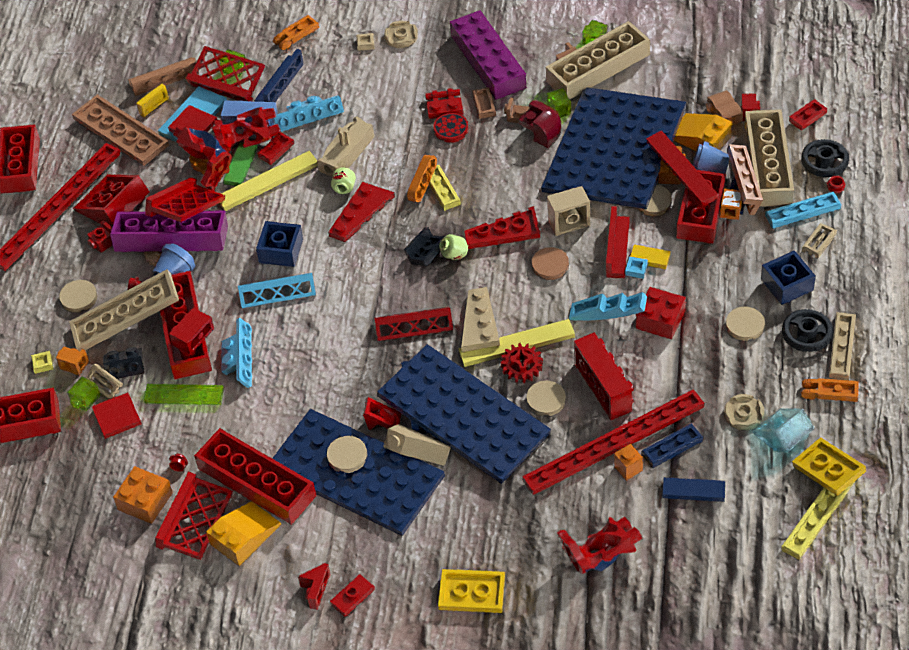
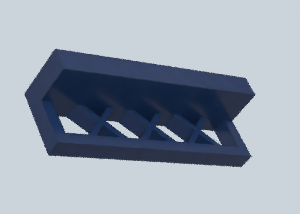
(281, 78)

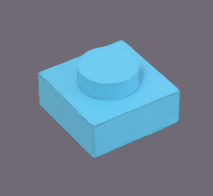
(636, 267)

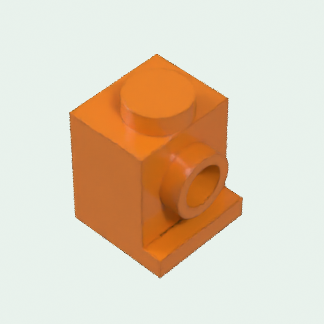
(72, 360)

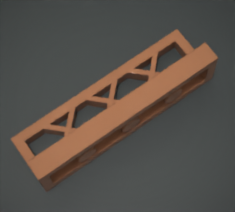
(164, 75)
(745, 177)

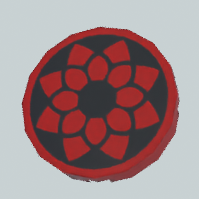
(451, 127)

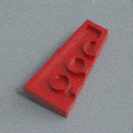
(359, 209)
(511, 229)

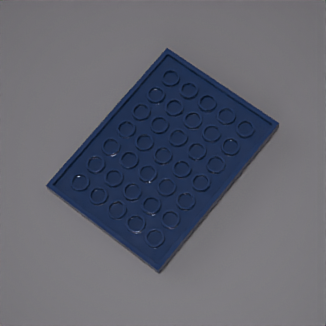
(609, 149)

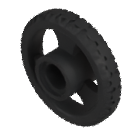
(825, 155)
(807, 330)

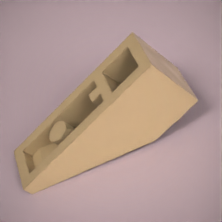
(416, 445)

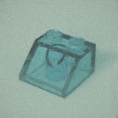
(784, 429)

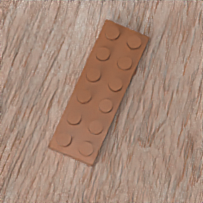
(120, 130)

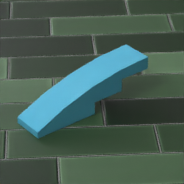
(601, 307)

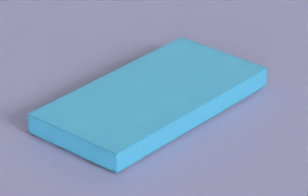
(201, 99)

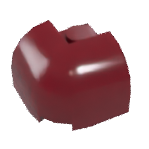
(543, 122)

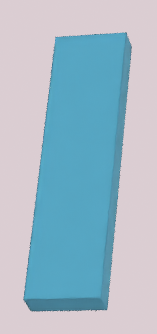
(803, 210)

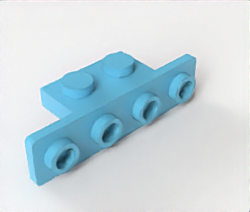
(308, 111)
(237, 353)

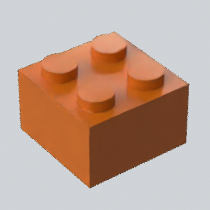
(142, 494)

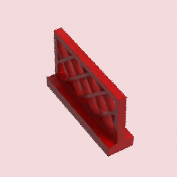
(218, 86)
(183, 199)
(178, 508)

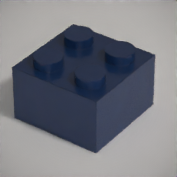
(279, 244)
(788, 277)

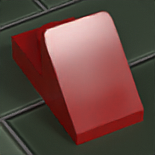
(380, 414)
(315, 582)

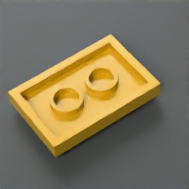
(829, 466)
(471, 591)

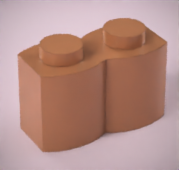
(725, 107)

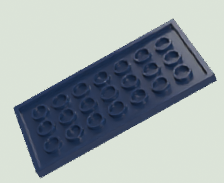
(464, 413)
(384, 490)

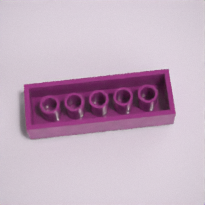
(488, 54)
(143, 233)

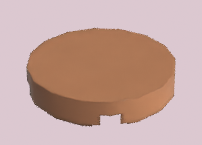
(550, 263)

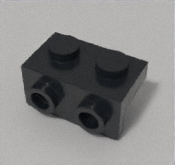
(423, 248)
(124, 363)

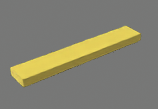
(268, 180)
(535, 337)
(812, 522)

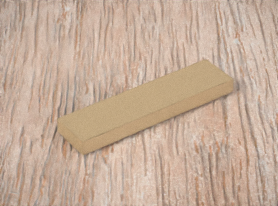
(842, 346)

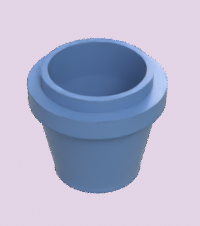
(710, 159)
(174, 260)

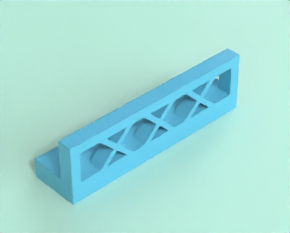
(275, 283)

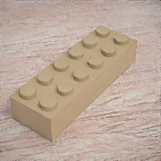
(598, 60)
(769, 156)

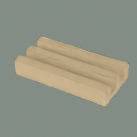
(812, 250)
(114, 389)

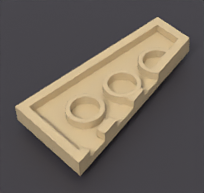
(479, 322)

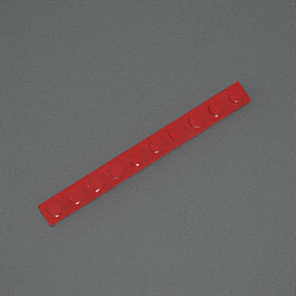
(57, 204)
(613, 442)

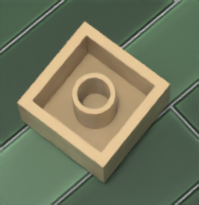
(568, 210)

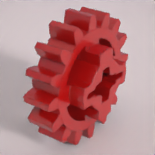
(531, 362)

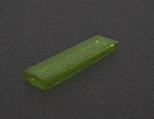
(184, 394)

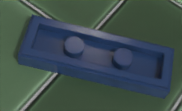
(672, 445)
(694, 489)

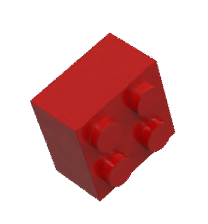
(661, 313)

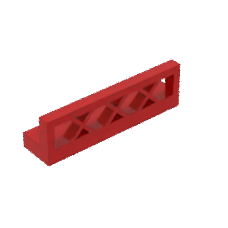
(617, 245)
(410, 316)

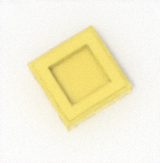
(42, 362)

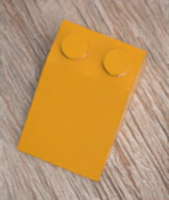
(698, 128)
(241, 532)

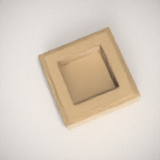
(365, 42)

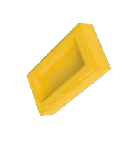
(152, 100)
(656, 257)

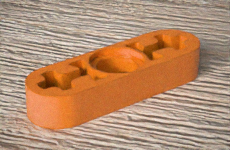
(422, 178)

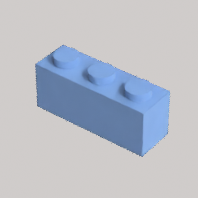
(234, 108)

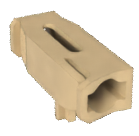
(346, 146)

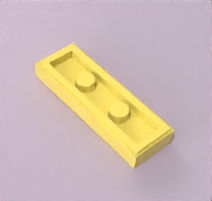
(443, 190)

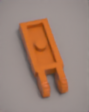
(295, 32)
(830, 389)

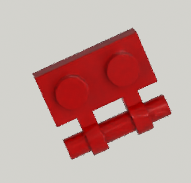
(440, 107)

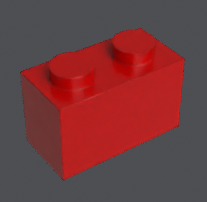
(191, 330)

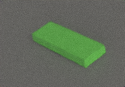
(240, 165)

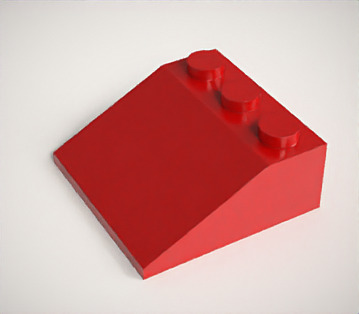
(112, 195)

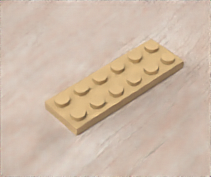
(123, 310)

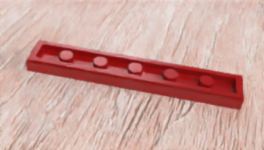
(682, 168)

